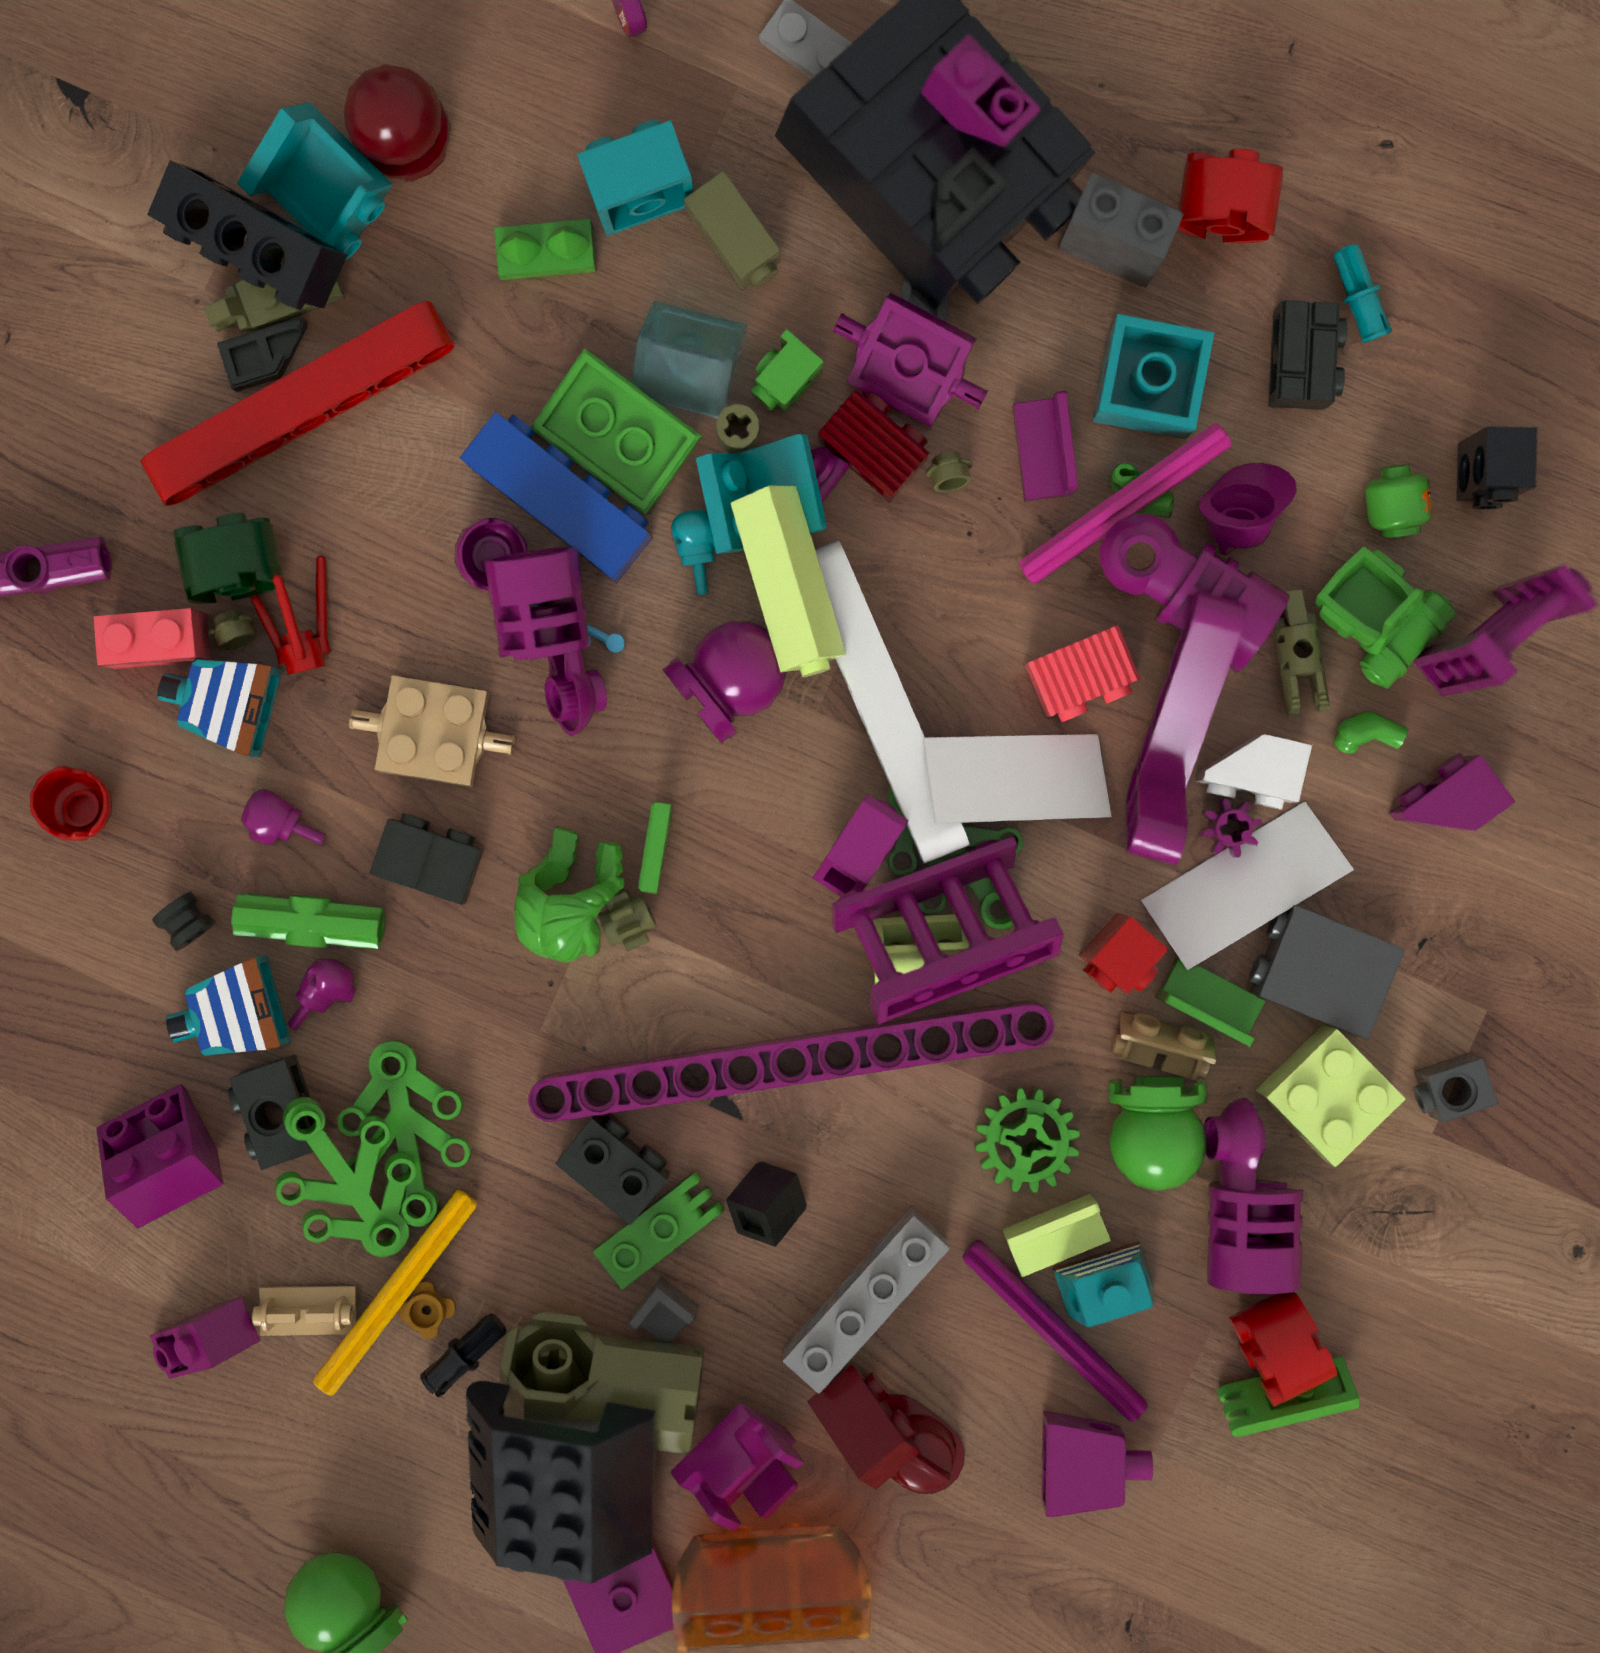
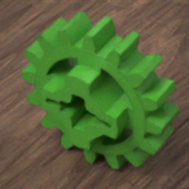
(1022, 1160)

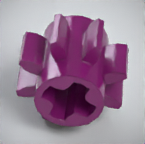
(1239, 836)

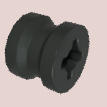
(183, 921)

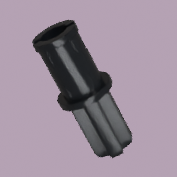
(463, 1355)

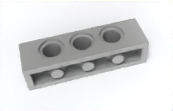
(865, 1299)

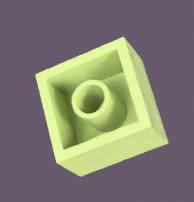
(1330, 1094)

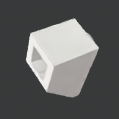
(1262, 767)

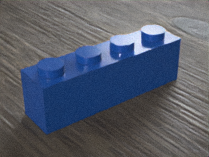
(556, 497)

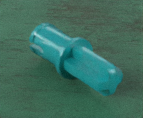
(1361, 293)

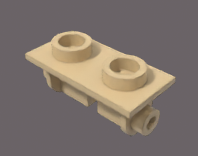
(1186, 1049)
(305, 1310)

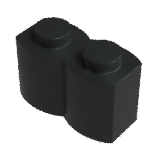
(427, 860)

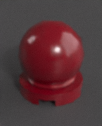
(397, 122)

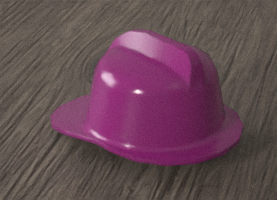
(1246, 505)

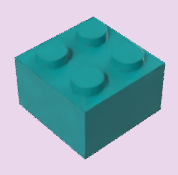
(636, 176)
(1153, 376)

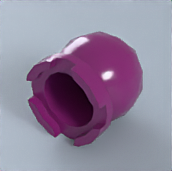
(729, 675)

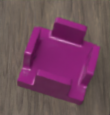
(738, 1459)

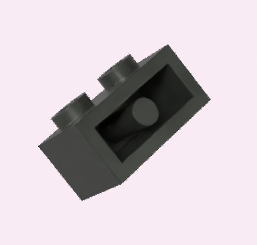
(614, 1167)

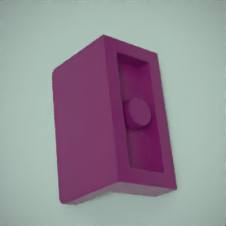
(1045, 448)

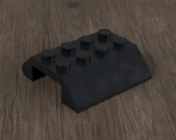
(561, 1494)

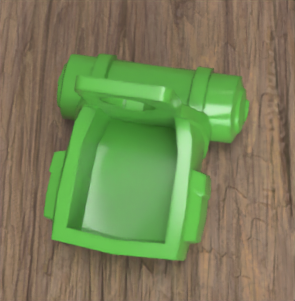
(1382, 614)

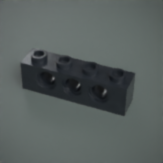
(309, 263)

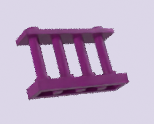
(1484, 654)
(940, 974)

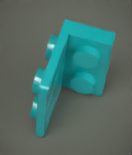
(736, 475)

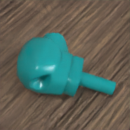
(694, 544)

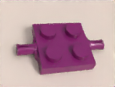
(911, 359)

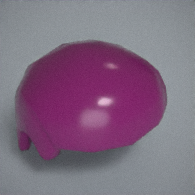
(482, 541)

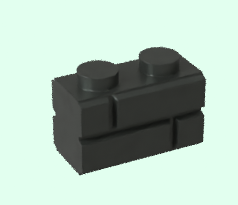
(1305, 355)

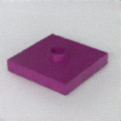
(625, 1605)

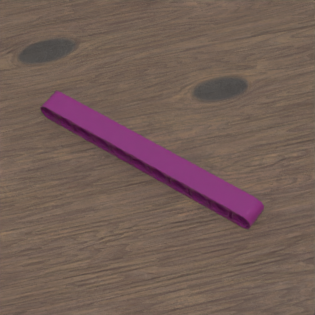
(769, 1073)

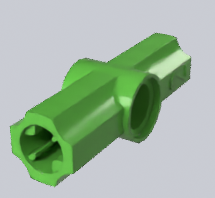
(308, 921)

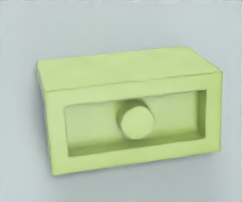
(1056, 1234)

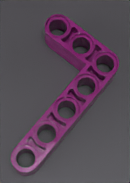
(1178, 726)

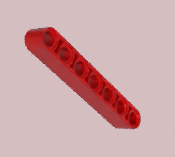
(297, 403)

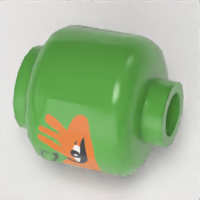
(1398, 501)

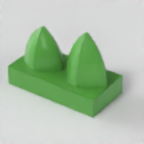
(545, 249)

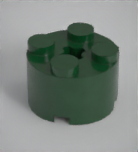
(228, 559)

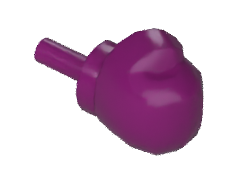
(273, 817)
(321, 986)

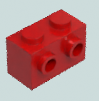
(1122, 955)

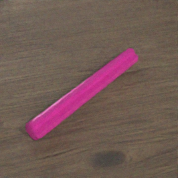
(1125, 502)

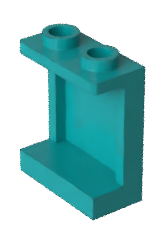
(317, 177)

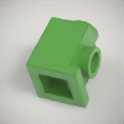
(786, 374)

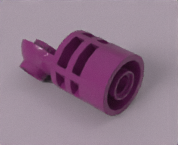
(1179, 574)
(549, 629)
(1251, 1221)

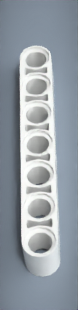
(885, 708)

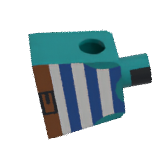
(224, 702)
(233, 1011)
(1106, 1285)

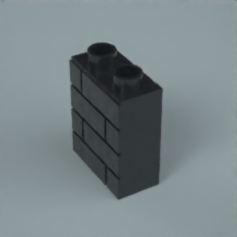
(885, 146)

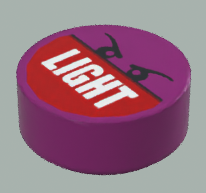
(631, 16)

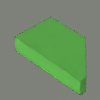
(655, 846)

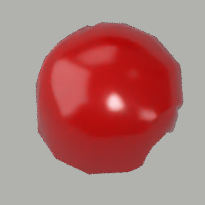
(70, 803)

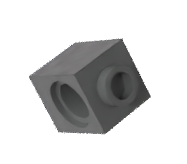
(1474, 1094)

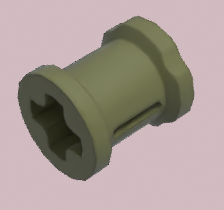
(742, 415)

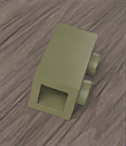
(733, 232)

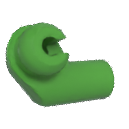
(1126, 473)
(1366, 727)

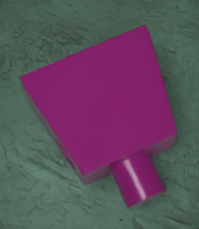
(1087, 1465)

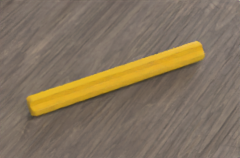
(395, 1292)

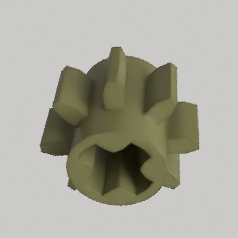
(627, 920)

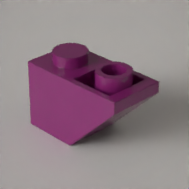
(978, 95)
(1458, 799)
(860, 847)
(204, 1339)

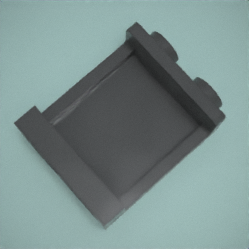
(1120, 230)
(1325, 970)

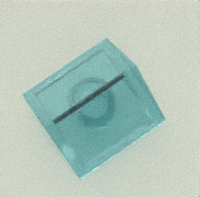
(687, 358)

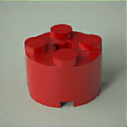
(1230, 196)
(1283, 1346)

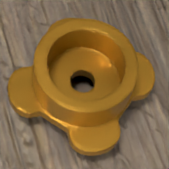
(413, 1313)

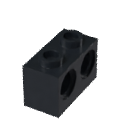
(1496, 466)

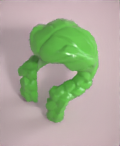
(561, 924)

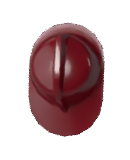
(939, 1445)

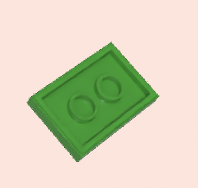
(616, 431)

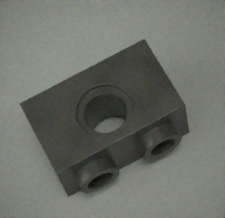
(251, 1090)

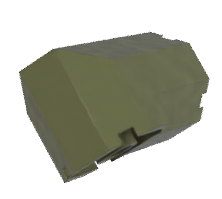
(569, 1375)

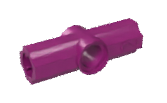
(61, 566)

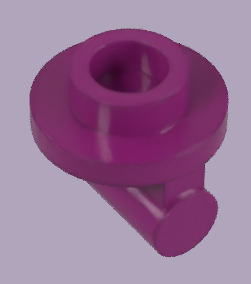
(828, 469)

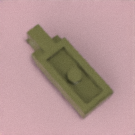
(256, 307)

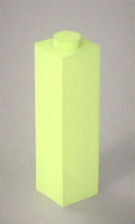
(788, 579)

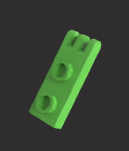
(656, 1232)
(1254, 1413)

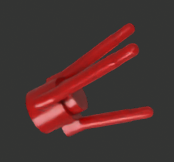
(300, 648)

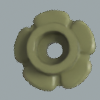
(949, 472)
(232, 630)

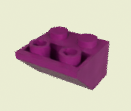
(157, 1157)

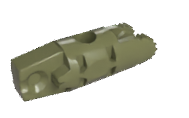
(1300, 629)

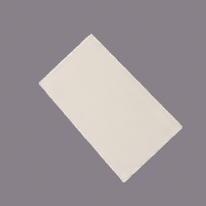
(1016, 778)
(1237, 895)

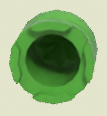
(1157, 1134)
(338, 1608)

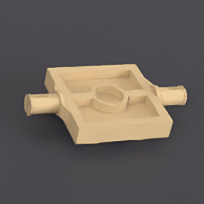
(432, 731)

